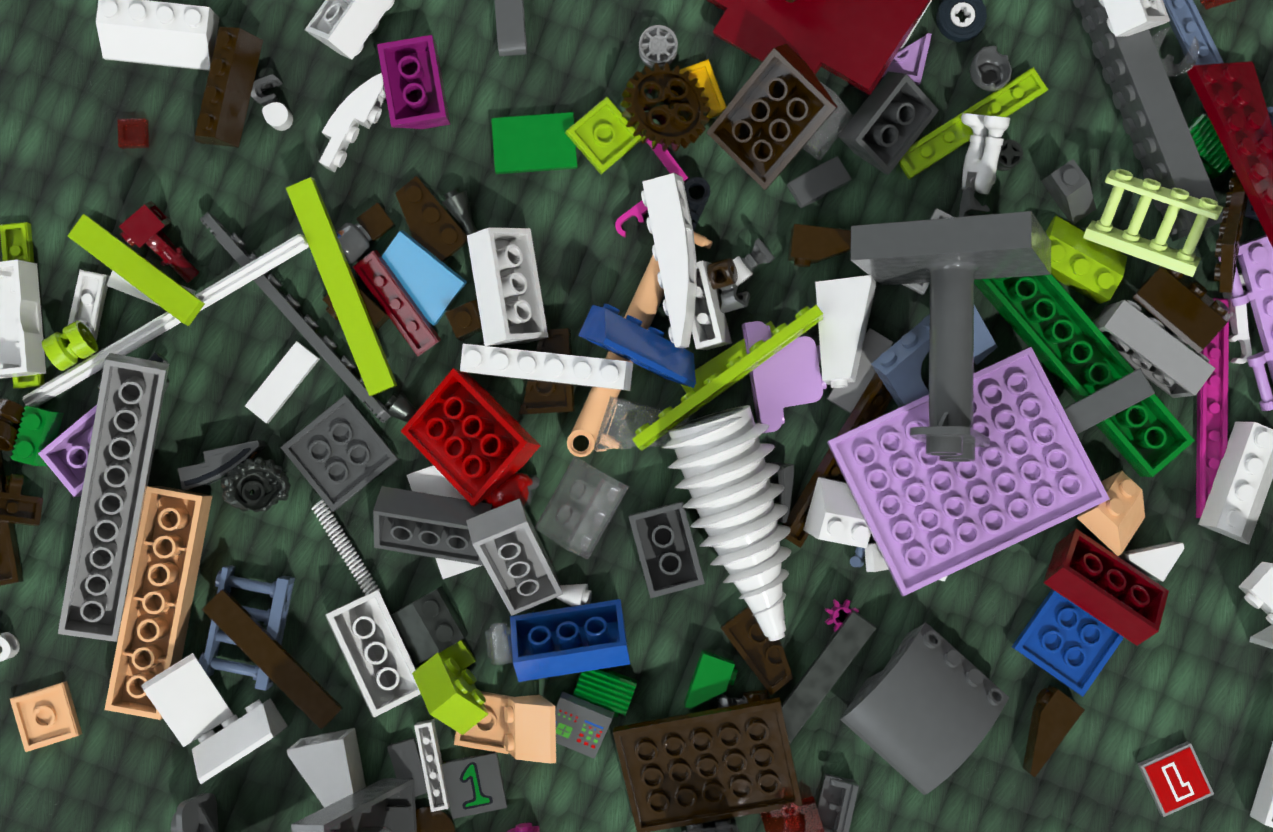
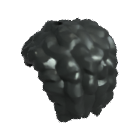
(262, 477)

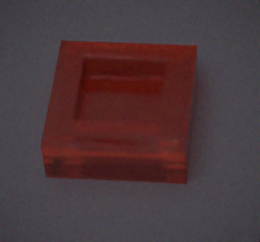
(133, 133)

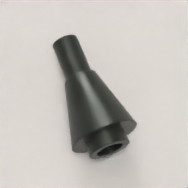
(459, 207)
(400, 407)

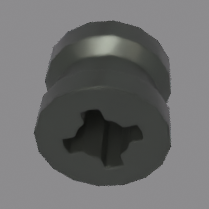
(1012, 153)

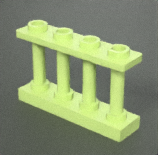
(1157, 249)

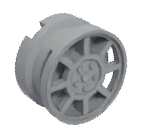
(658, 46)

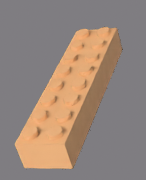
(158, 595)

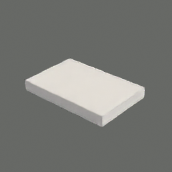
(187, 700)

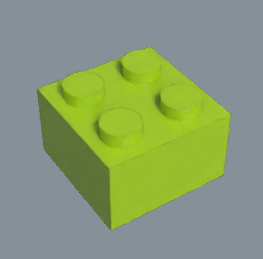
(450, 693)

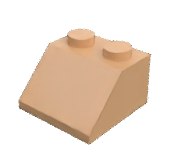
(1119, 517)
(531, 729)

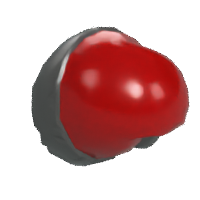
(516, 487)

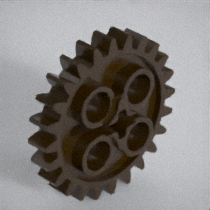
(665, 107)

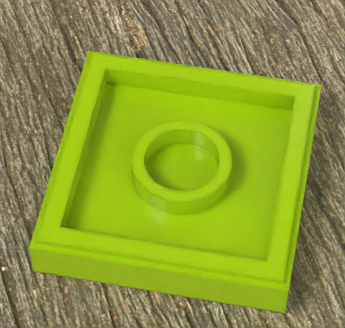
(603, 135)

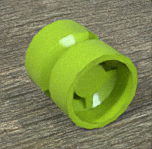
(67, 347)

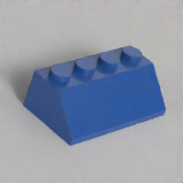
(638, 344)

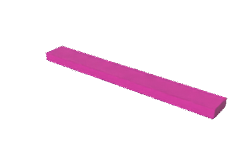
(1212, 416)

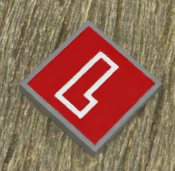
(1175, 779)

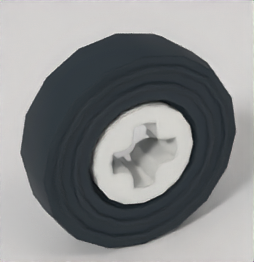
(950, 24)

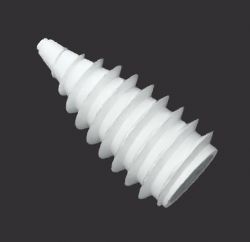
(736, 506)

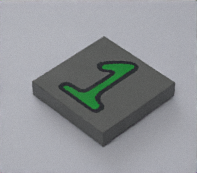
(474, 785)

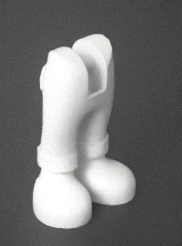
(983, 151)

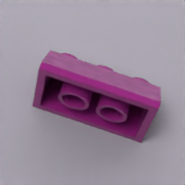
(413, 83)

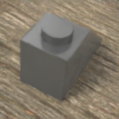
(1071, 191)

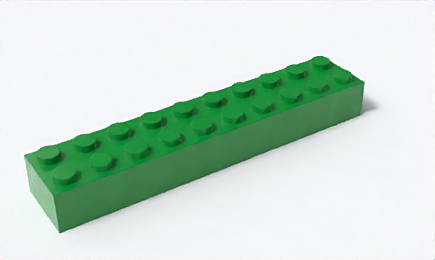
(1085, 363)

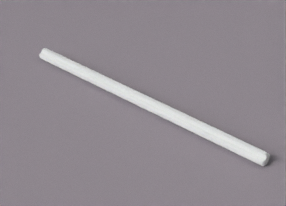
(166, 321)

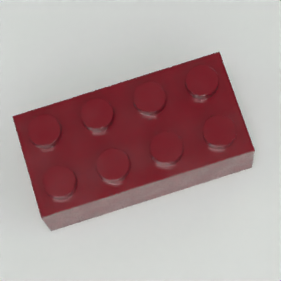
(1106, 587)

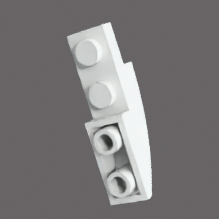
(342, 128)

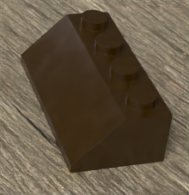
(228, 87)

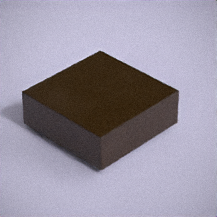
(375, 222)

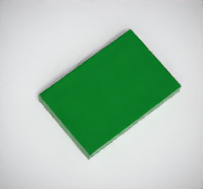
(533, 143)

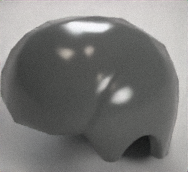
(990, 69)

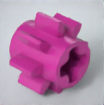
(834, 613)

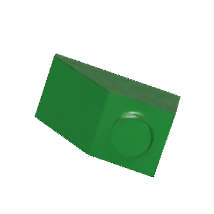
(710, 678)

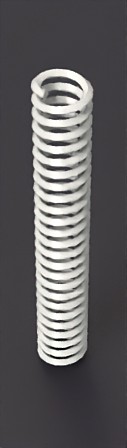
(352, 562)

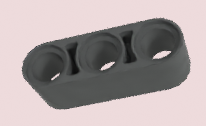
(510, 27)

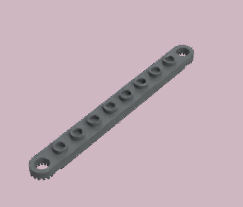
(304, 324)

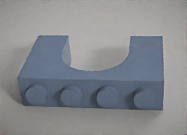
(902, 362)

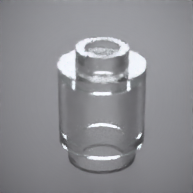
(499, 644)

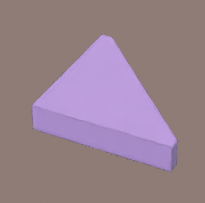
(911, 59)

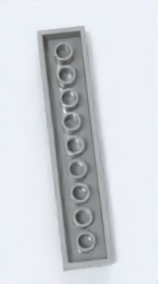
(113, 496)

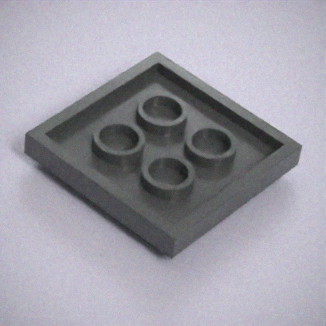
(339, 453)

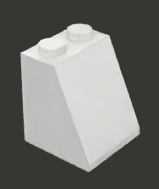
(329, 764)

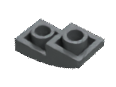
(818, 182)

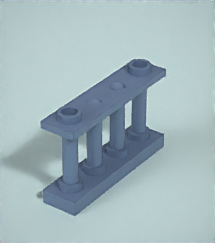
(274, 618)

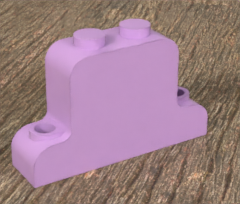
(785, 378)

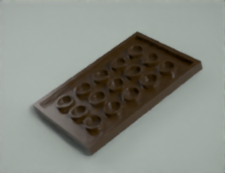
(707, 765)

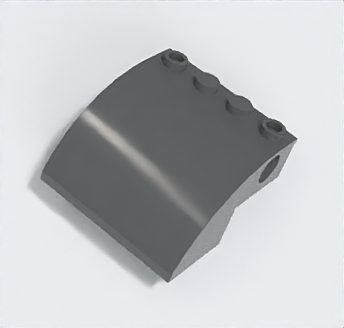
(925, 709)

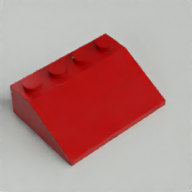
(469, 437)

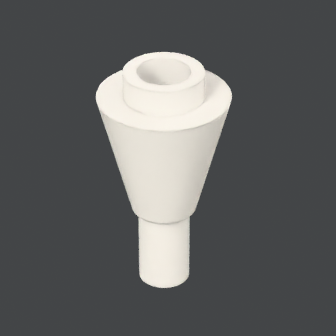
(575, 594)

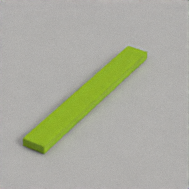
(341, 286)

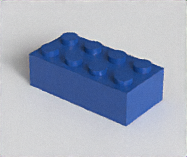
(569, 640)

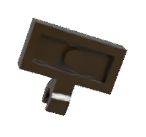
(17, 507)

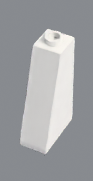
(842, 331)

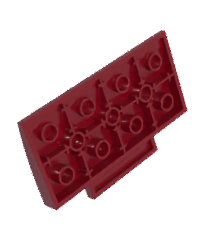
(841, 36)

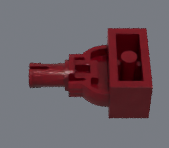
(147, 227)

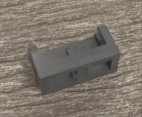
(837, 803)

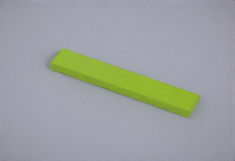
(956, 134)
(18, 245)
(136, 270)

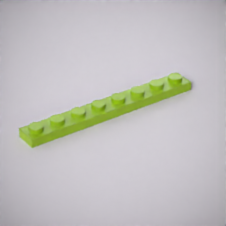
(736, 370)

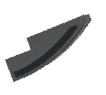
(218, 464)

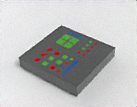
(581, 724)

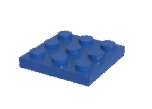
(1067, 642)

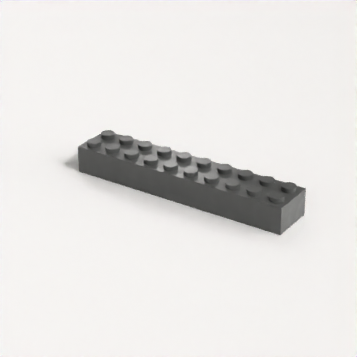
(1149, 112)

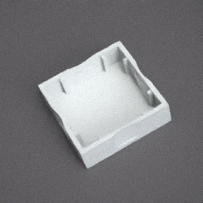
(20, 320)

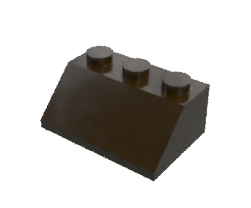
(1183, 307)

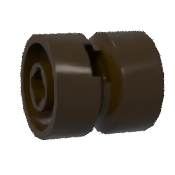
(9, 423)

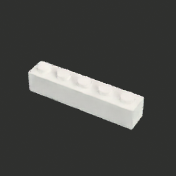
(432, 764)

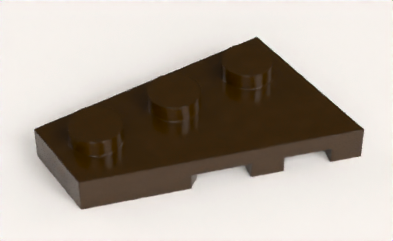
(429, 220)

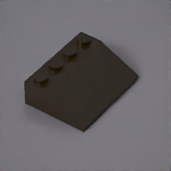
(773, 115)

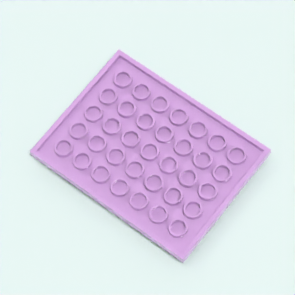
(947, 514)

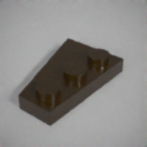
(550, 396)
(763, 656)

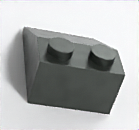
(428, 626)

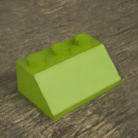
(1083, 263)

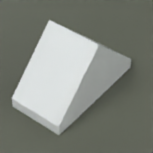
(1154, 560)

